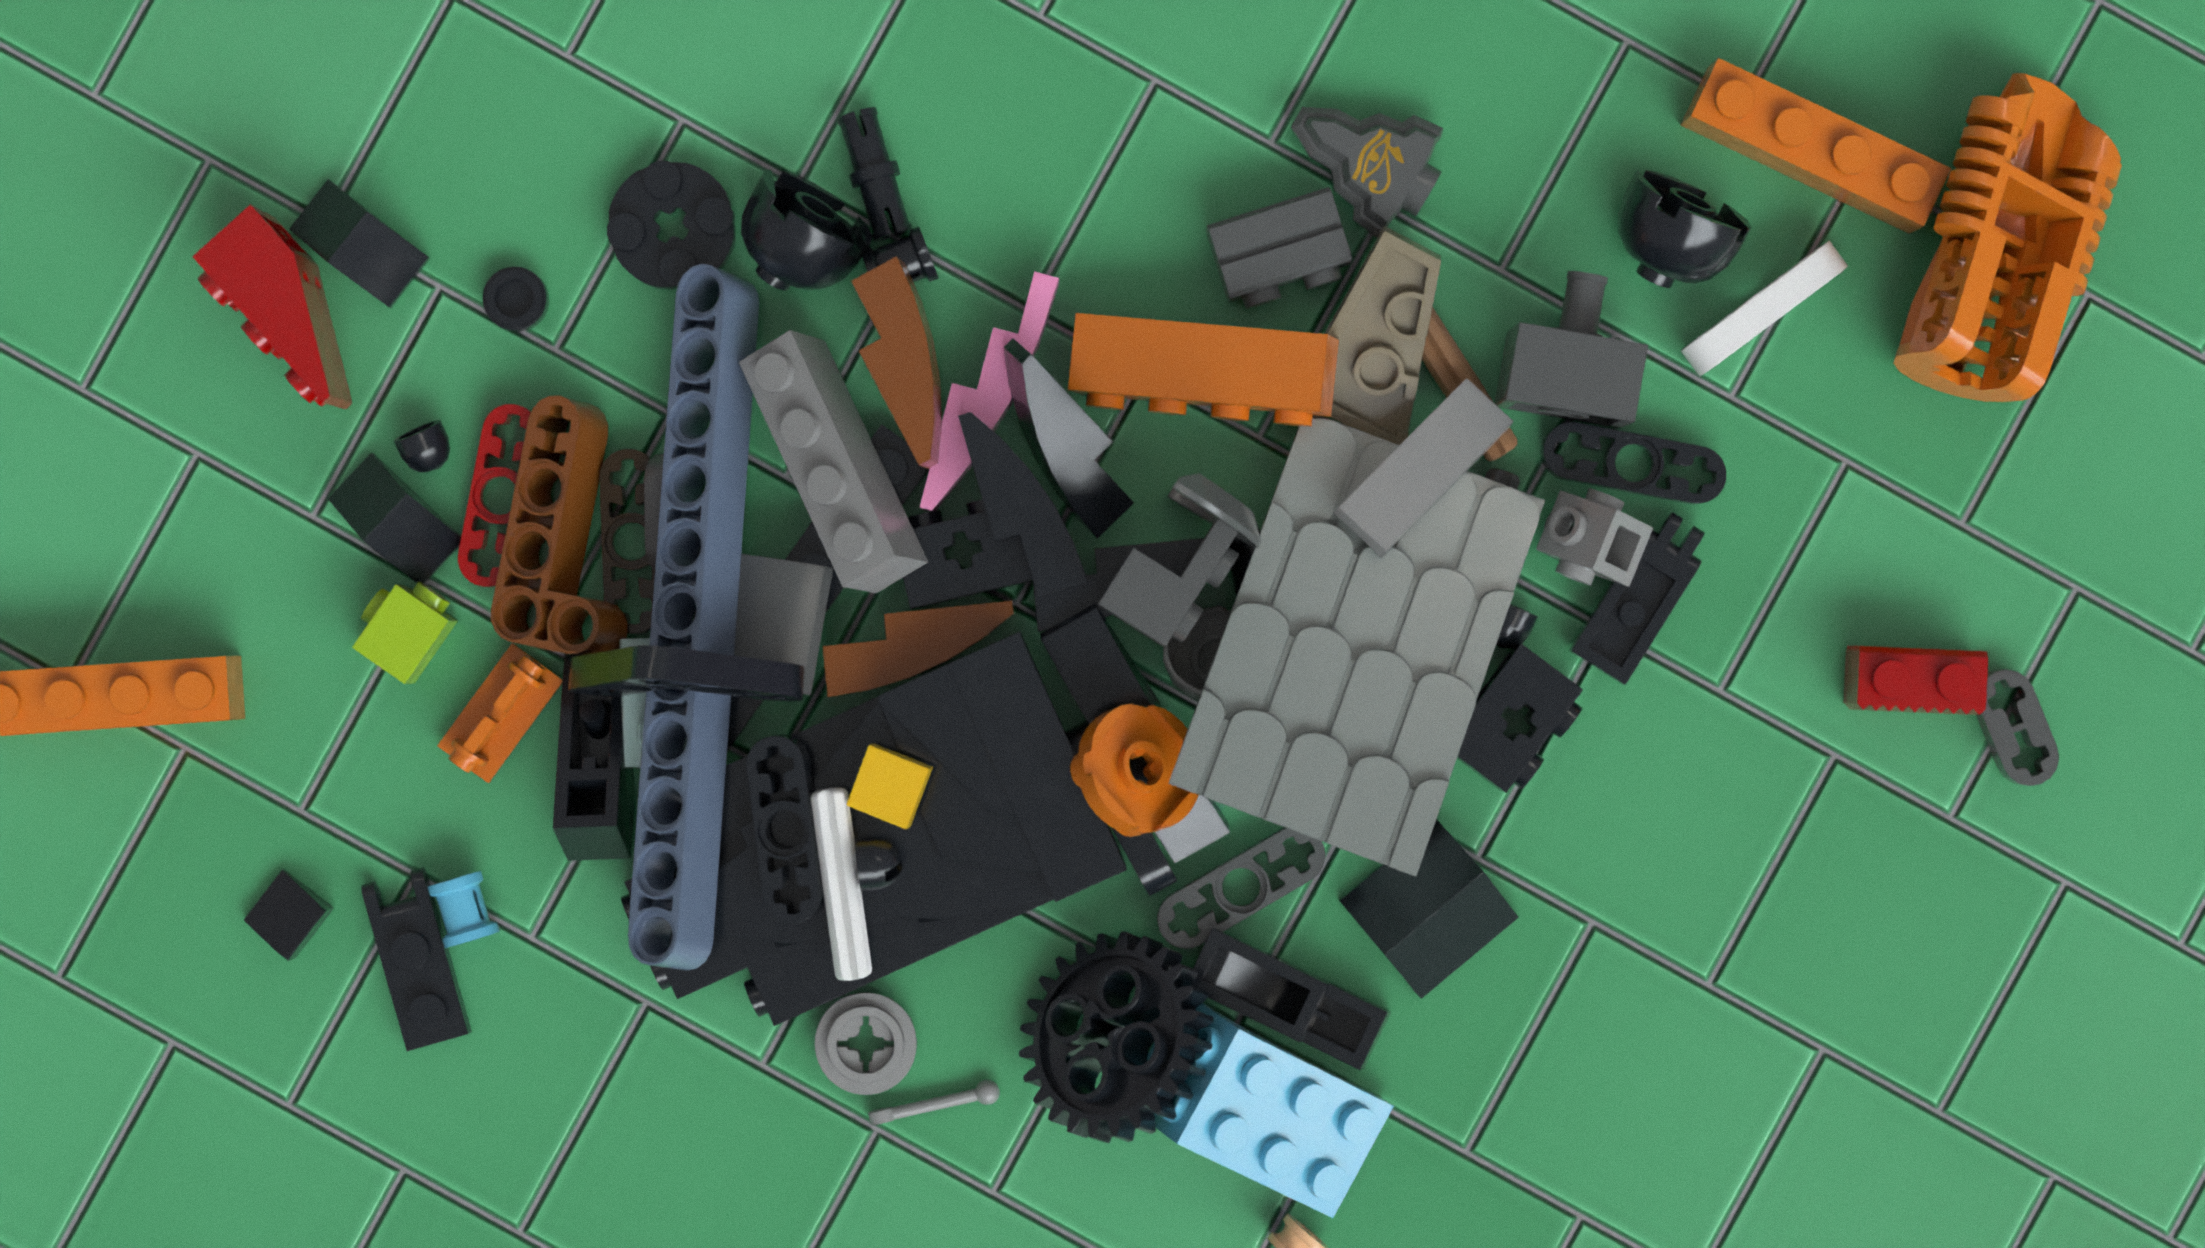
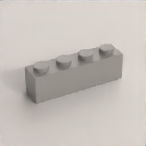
(833, 462)

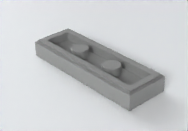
(1423, 467)

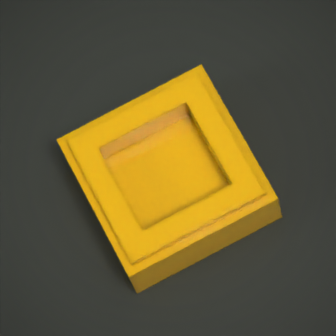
(889, 786)

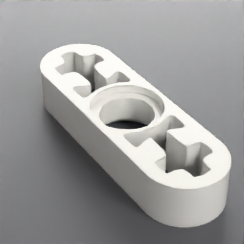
(1764, 308)

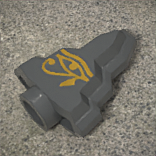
(1372, 161)

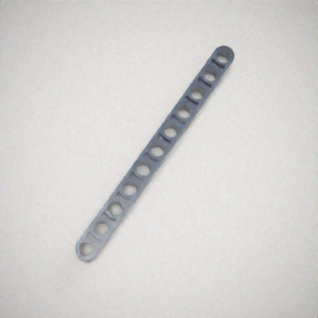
(685, 584)

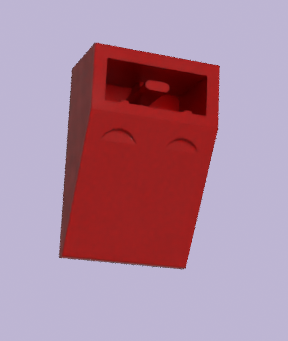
(280, 291)

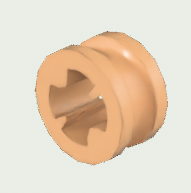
(1295, 1236)

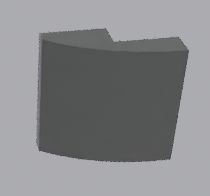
(781, 611)

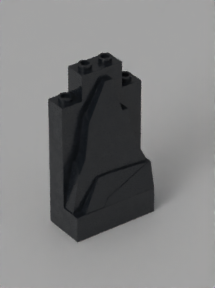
(986, 844)

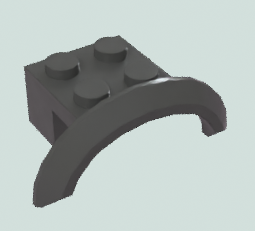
(1159, 600)

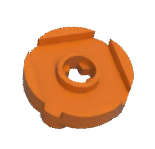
(1105, 773)

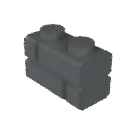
(1279, 247)

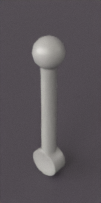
(986, 1092)

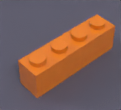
(1815, 146)
(1203, 365)
(121, 695)

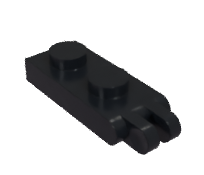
(1633, 615)

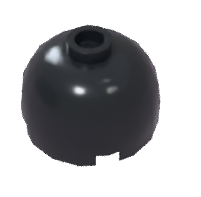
(1677, 231)
(798, 234)

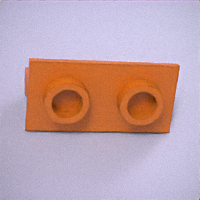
(500, 713)

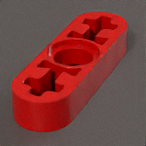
(482, 475)

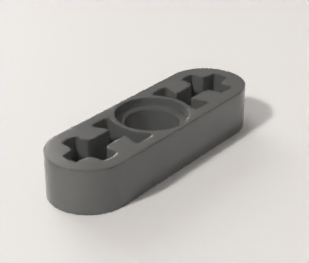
(1191, 897)

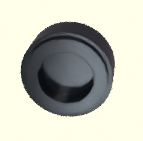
(515, 299)

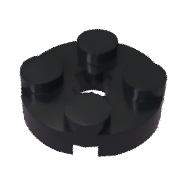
(664, 189)

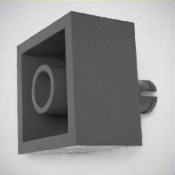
(1570, 367)

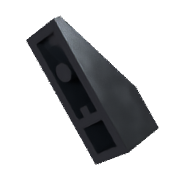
(591, 783)

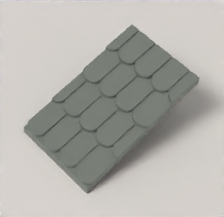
(1354, 669)

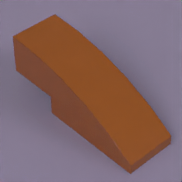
(904, 357)
(912, 645)

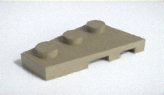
(1384, 336)

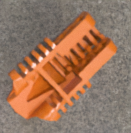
(2012, 228)

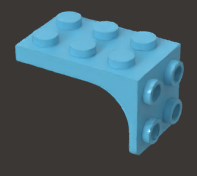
(1275, 1117)

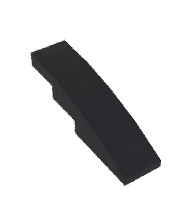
(1106, 677)

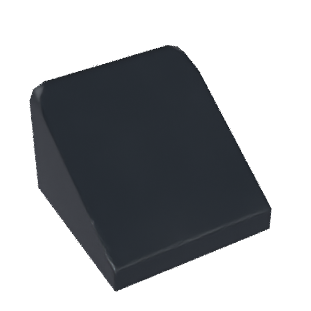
(288, 915)

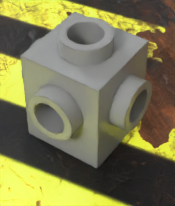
(1593, 538)

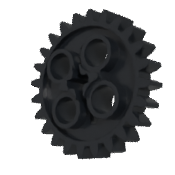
(1116, 1037)

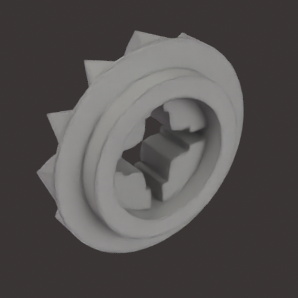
(844, 1064)

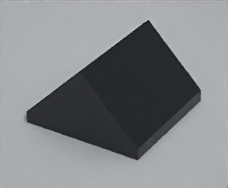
(1433, 919)

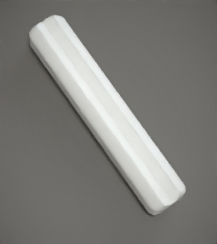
(841, 884)

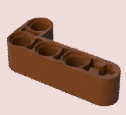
(566, 529)

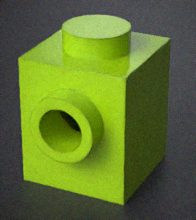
(404, 630)

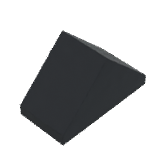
(359, 244)
(395, 520)

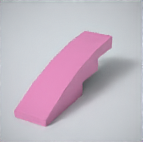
(992, 395)

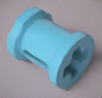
(463, 909)

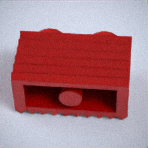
(1916, 680)

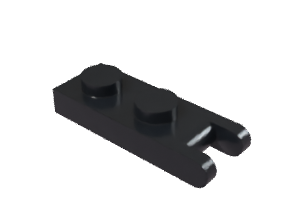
(417, 965)

